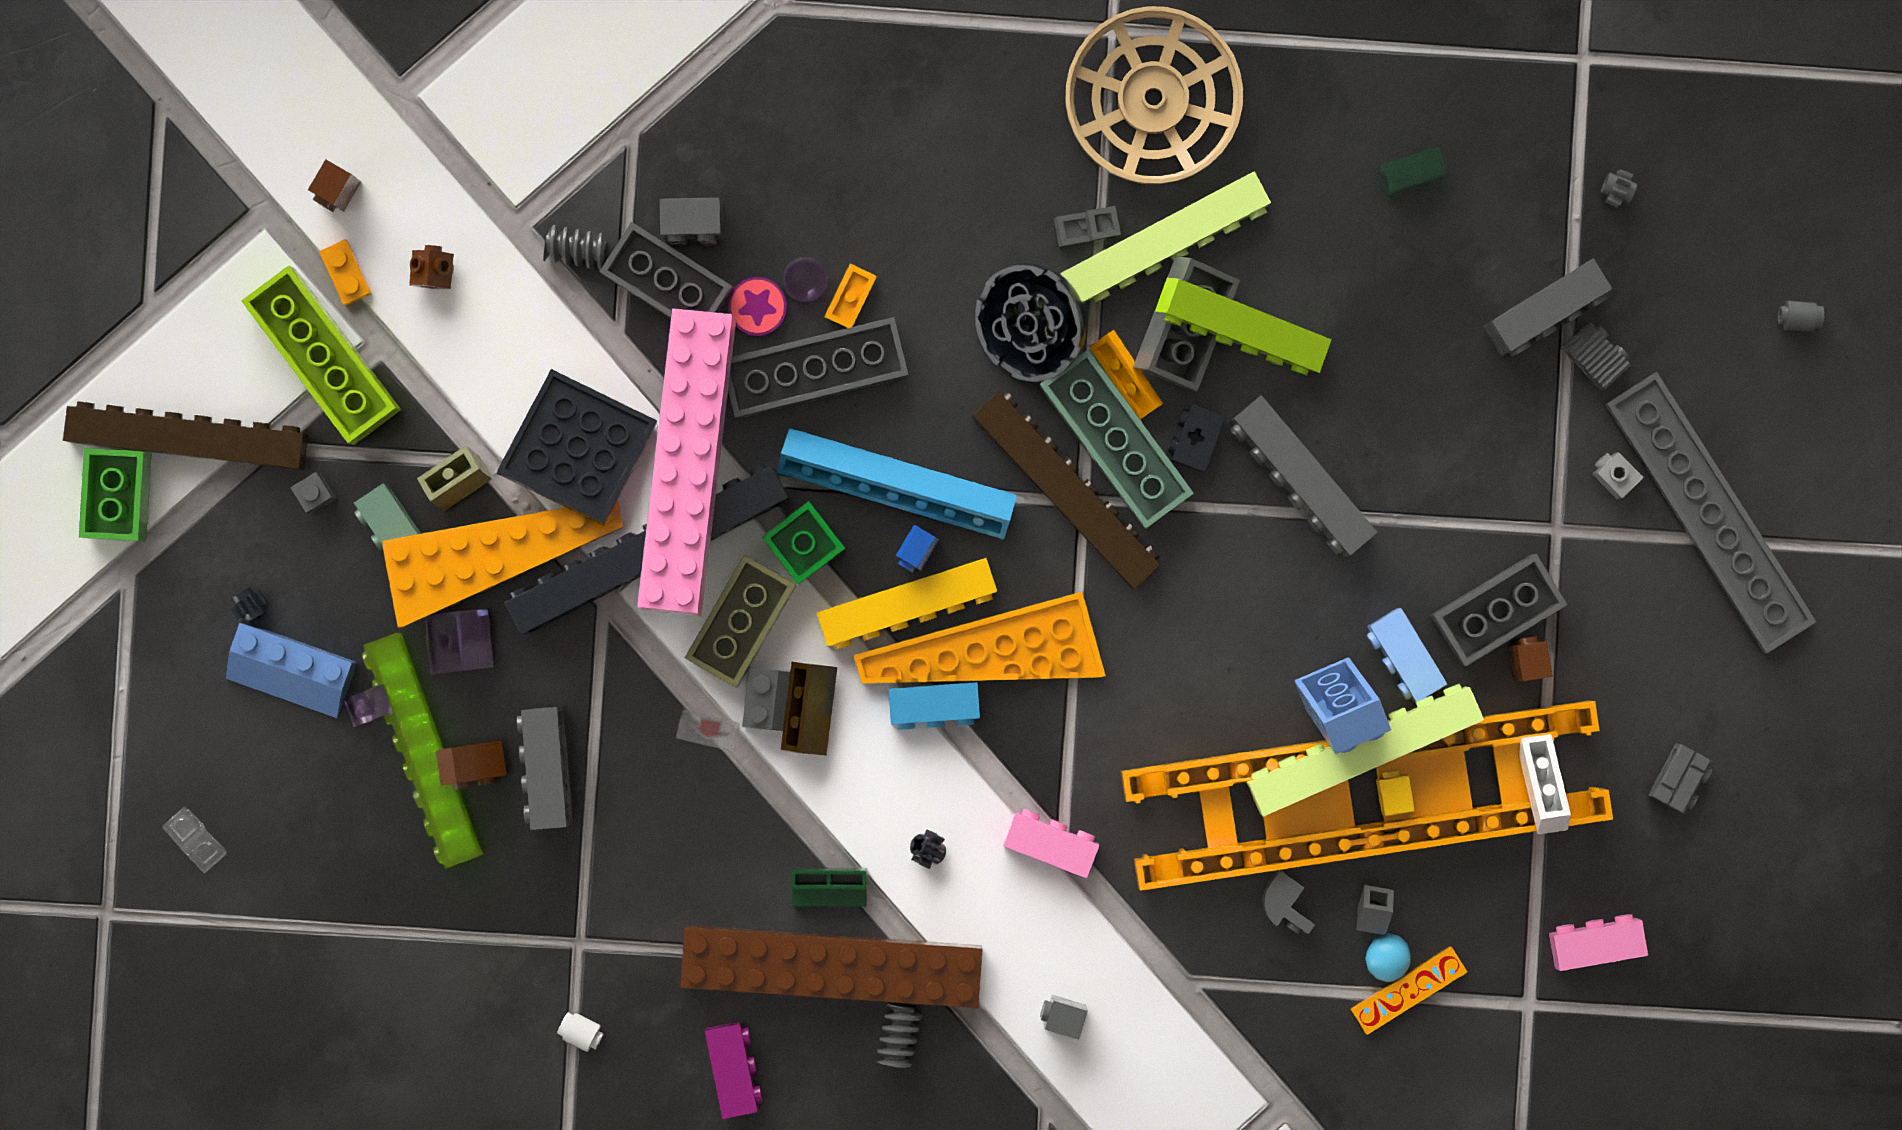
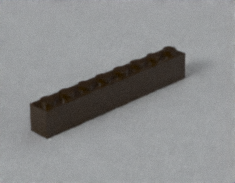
(185, 437)
(1066, 490)

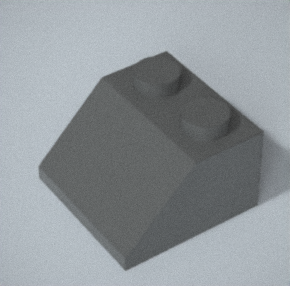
(765, 699)

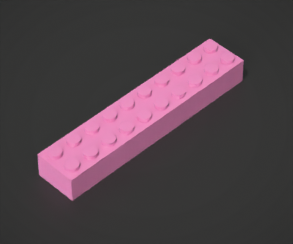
(686, 462)

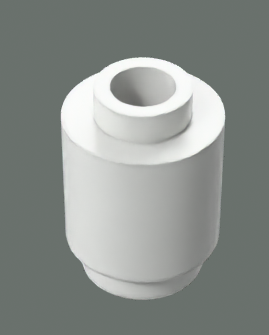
(580, 1031)

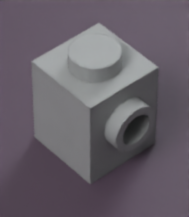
(1616, 474)

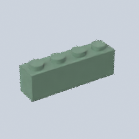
(384, 515)

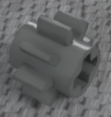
(1619, 188)

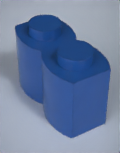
(916, 549)

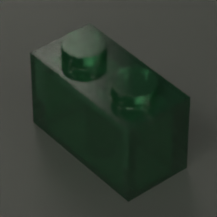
(1412, 171)

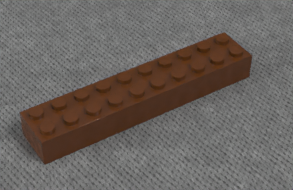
(831, 966)

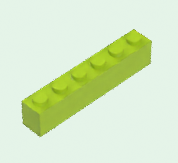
(1242, 325)

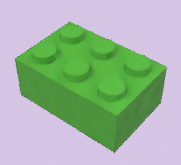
(115, 495)

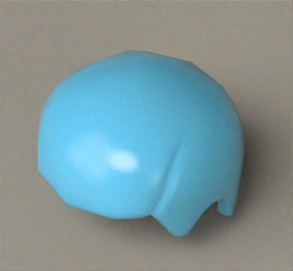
(1388, 957)

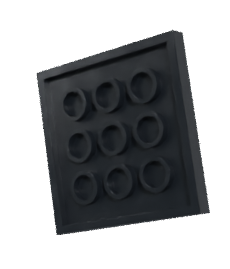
(577, 447)

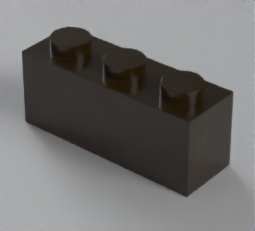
(808, 708)

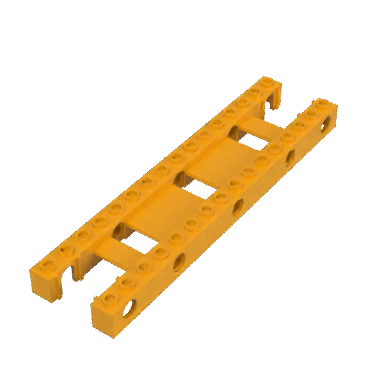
(1324, 824)

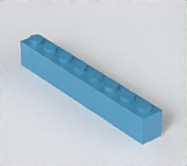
(896, 483)

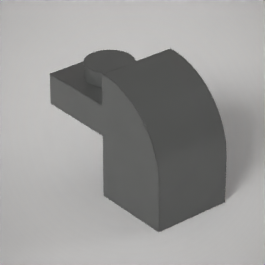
(1278, 900)

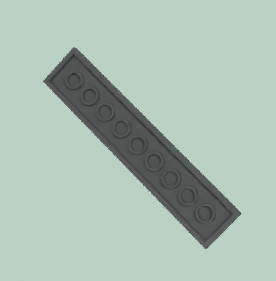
(1710, 513)

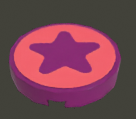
(757, 306)

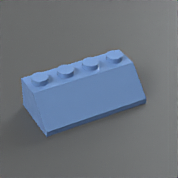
(289, 669)

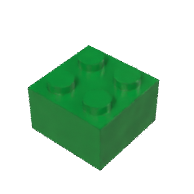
(803, 543)

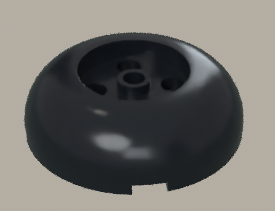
(1006, 331)

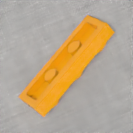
(1127, 379)

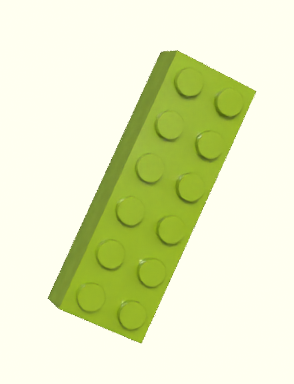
(321, 355)

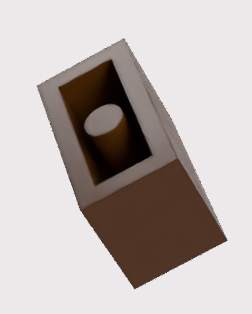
(333, 187)
(1529, 659)
(471, 763)

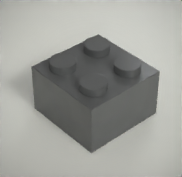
(692, 220)

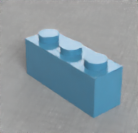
(934, 705)

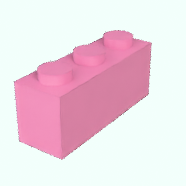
(1051, 843)
(1598, 942)

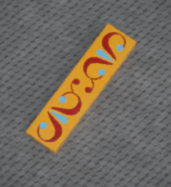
(1408, 990)

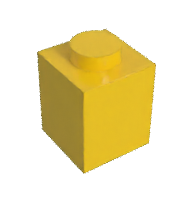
(1395, 793)

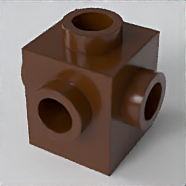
(431, 268)

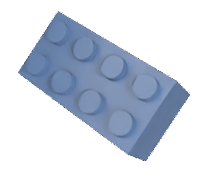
(1343, 706)

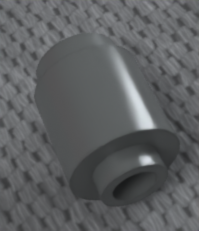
(1801, 316)

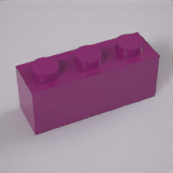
(733, 1069)

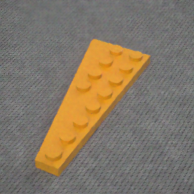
(458, 562)
(1026, 643)

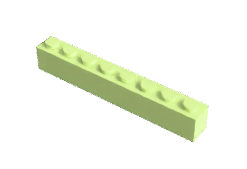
(1168, 239)
(1324, 768)

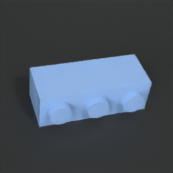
(1405, 655)

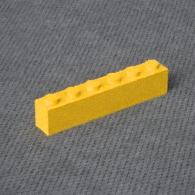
(906, 602)

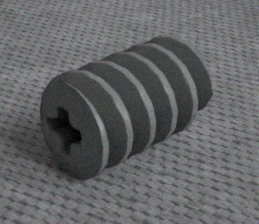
(575, 247)
(899, 1035)

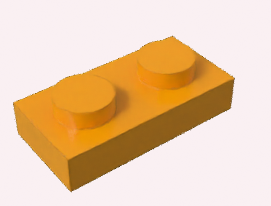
(345, 272)
(850, 296)

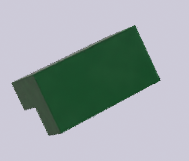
(829, 887)

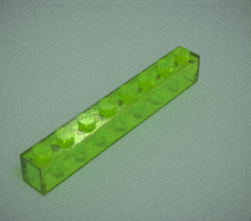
(418, 740)

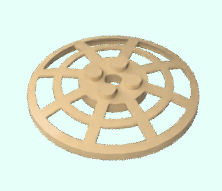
(1158, 77)

